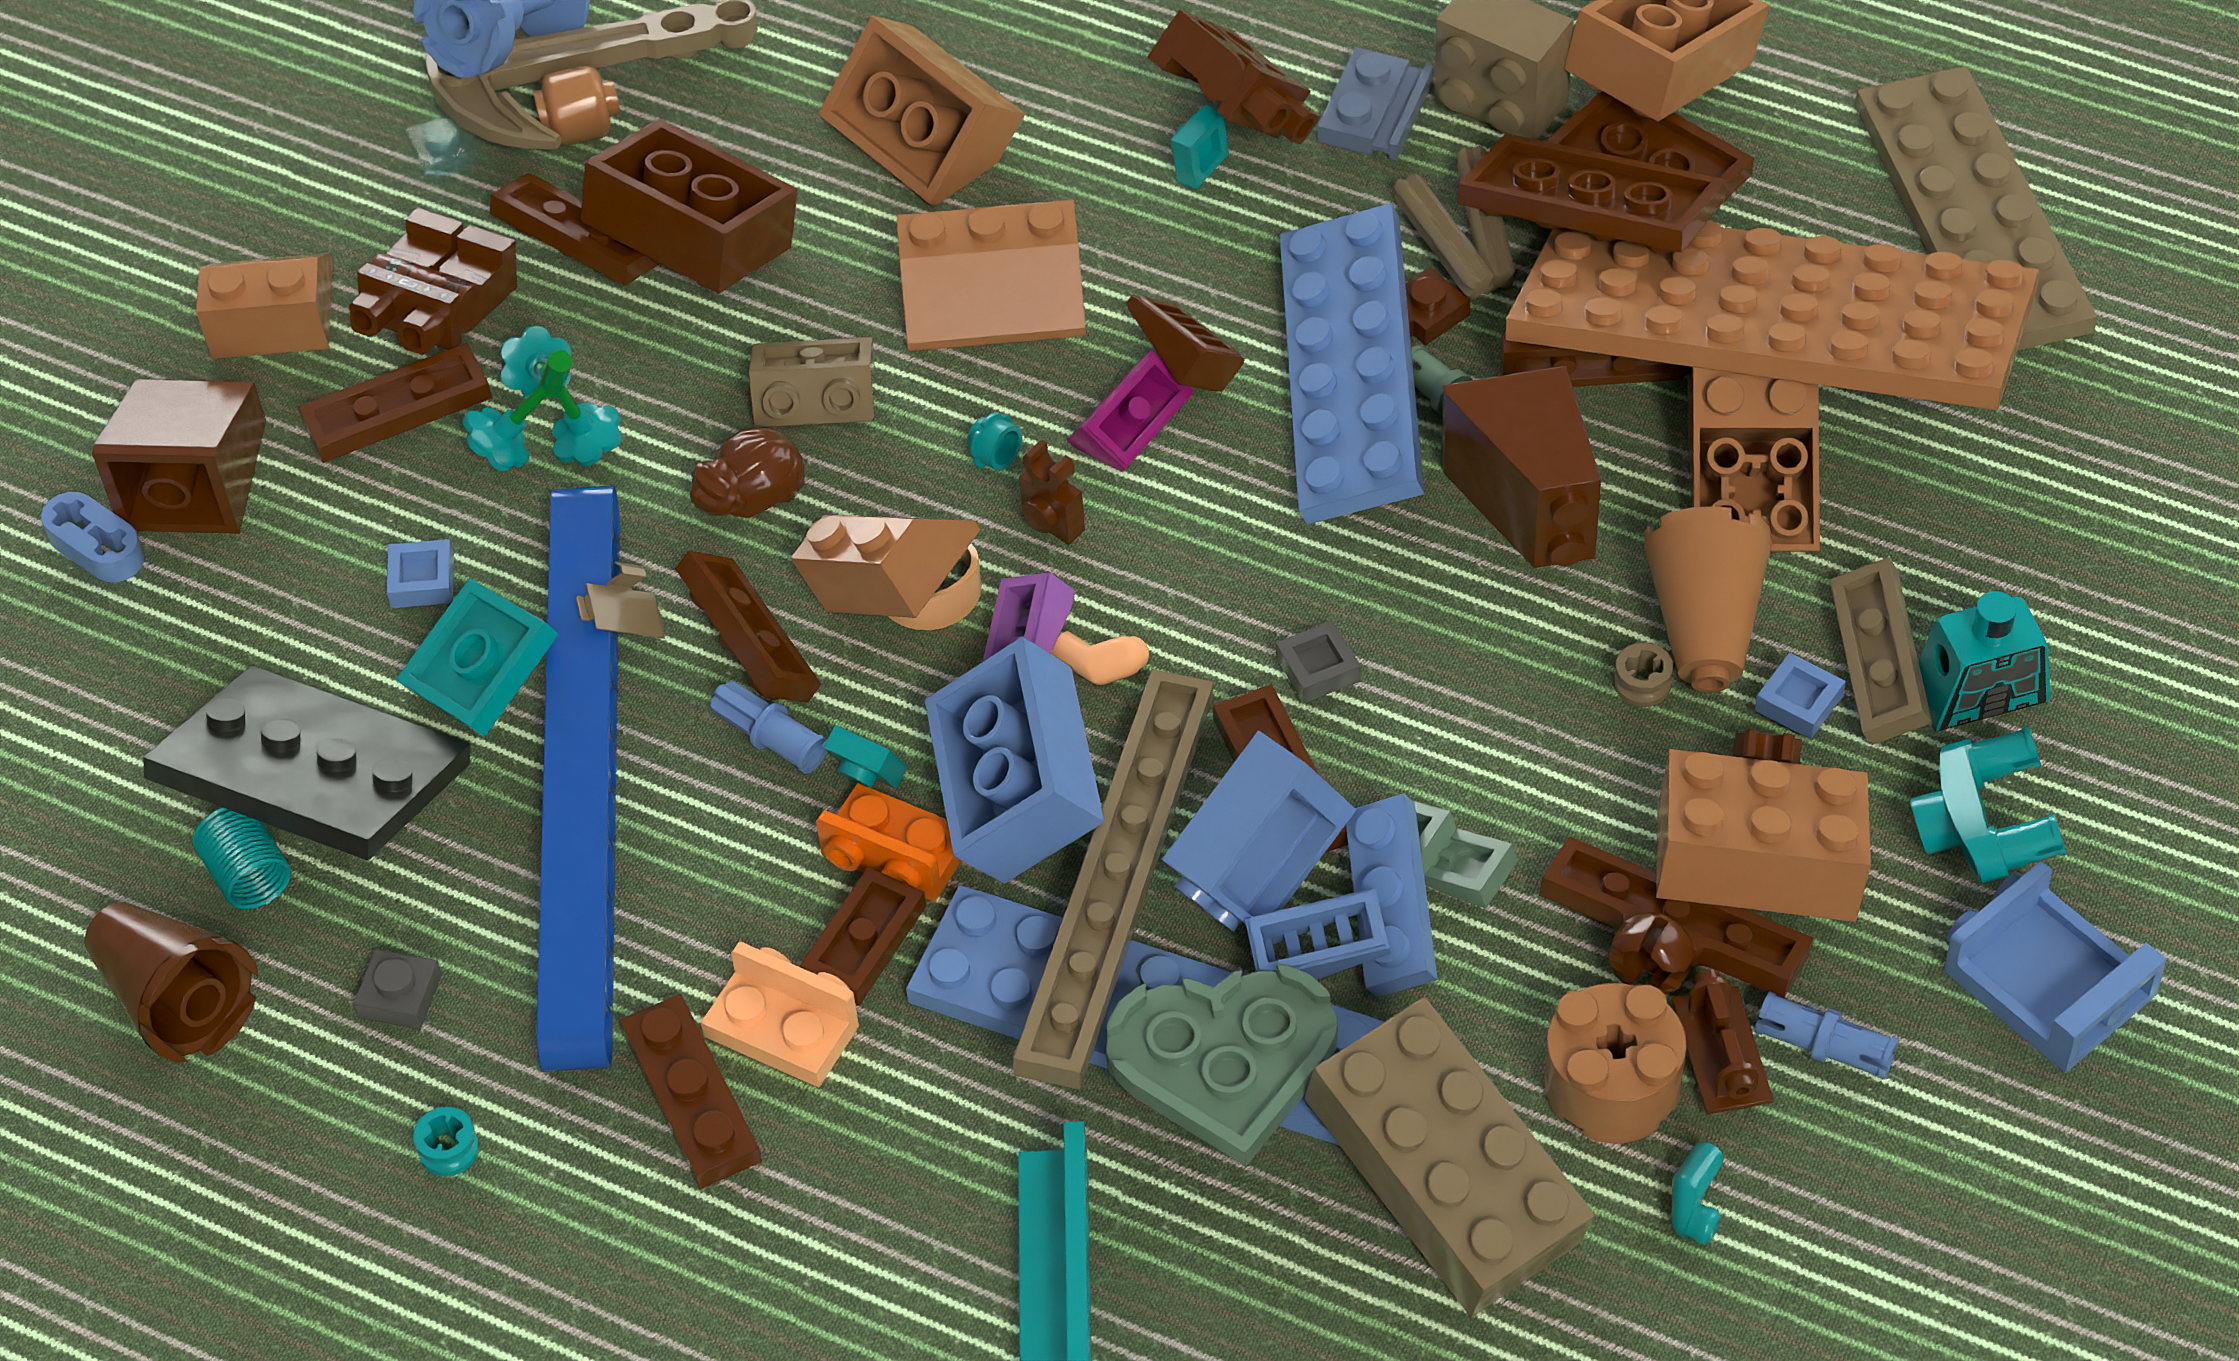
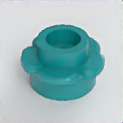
(994, 441)

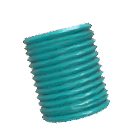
(241, 858)

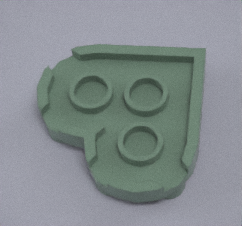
(1224, 1055)

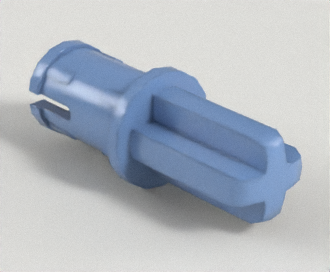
(769, 726)

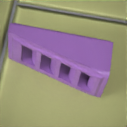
(1032, 607)

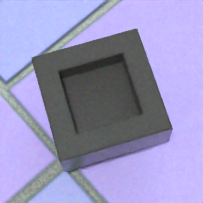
(1318, 661)
(397, 989)

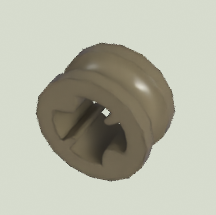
(1643, 692)

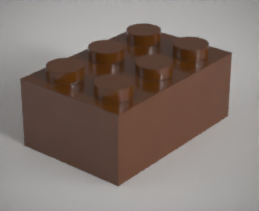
(688, 205)

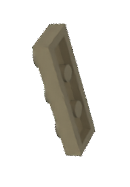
(1880, 651)

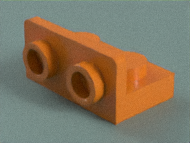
(889, 838)

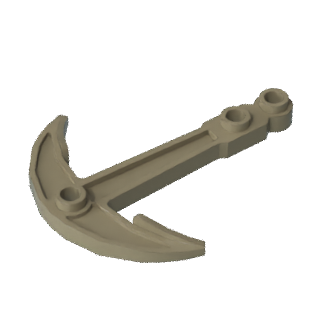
(656, 35)

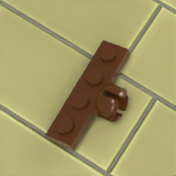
(1671, 934)

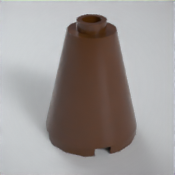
(172, 979)

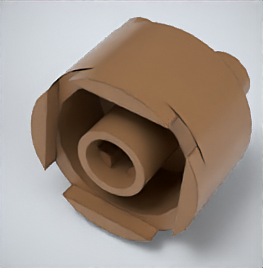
(1614, 1061)

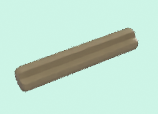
(1487, 231)
(1443, 236)

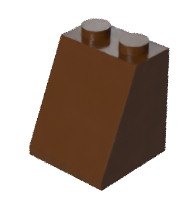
(182, 454)
(1525, 462)

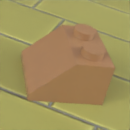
(266, 305)
(880, 561)

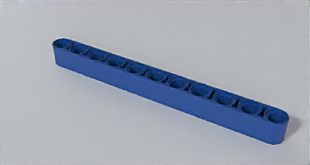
(578, 791)

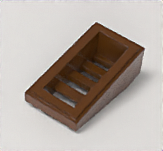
(1185, 345)

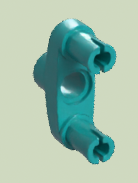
(1958, 816)

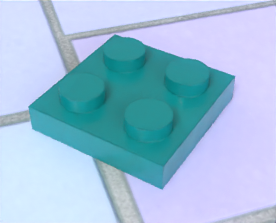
(477, 657)

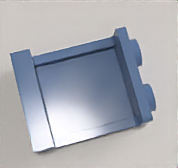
(2049, 969)

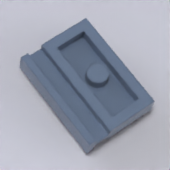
(1375, 104)

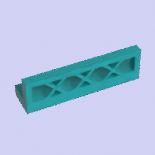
(1055, 1251)

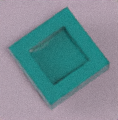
(1199, 146)
(864, 760)

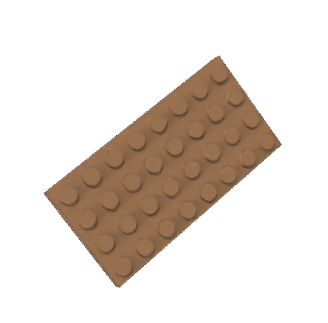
(1785, 310)

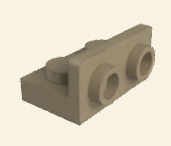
(812, 382)

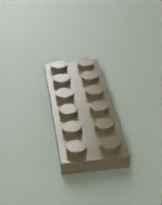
(1971, 192)

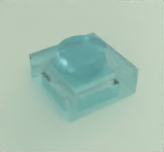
(443, 148)

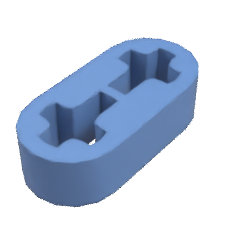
(85, 545)

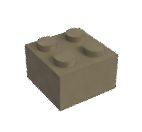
(1503, 63)

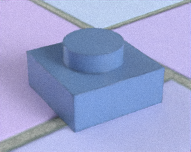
(420, 573)
(1800, 695)

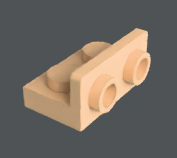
(782, 1014)

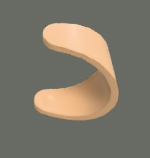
(952, 602)

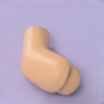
(1102, 661)

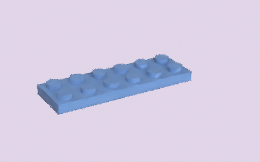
(1350, 365)

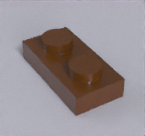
(866, 931)

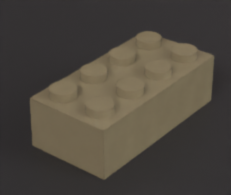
(1448, 1156)

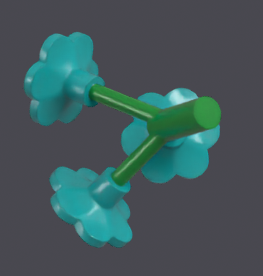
(541, 369)

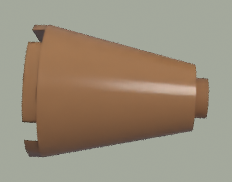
(1708, 589)

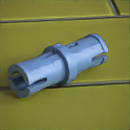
(1826, 1035)

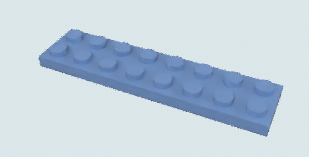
(993, 957)

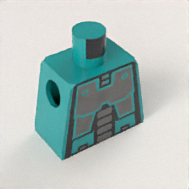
(1984, 662)

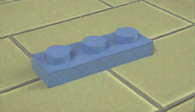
(1389, 858)

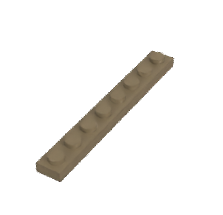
(1113, 881)

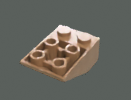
(1757, 452)

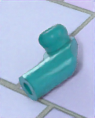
(1688, 1191)

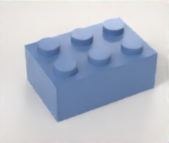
(1013, 761)

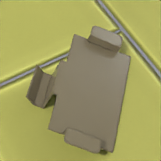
(621, 608)

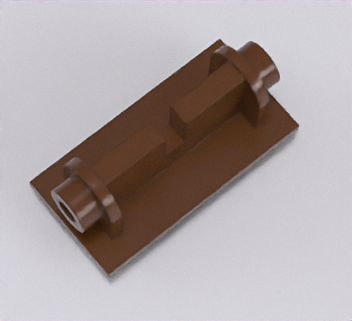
(1721, 1045)

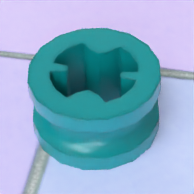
(434, 1157)

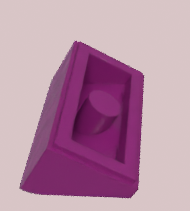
(1131, 413)

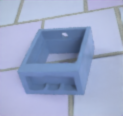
(1257, 834)

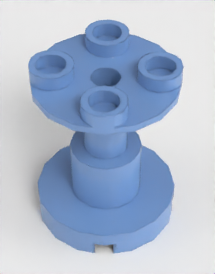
(479, 34)

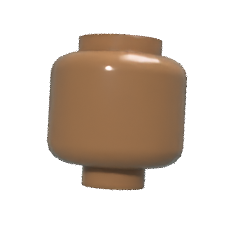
(577, 104)

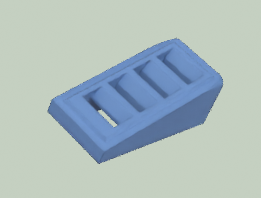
(1291, 922)

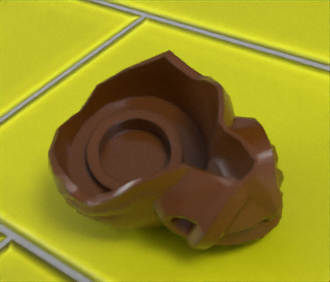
(748, 474)

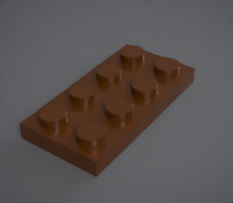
(1592, 193)

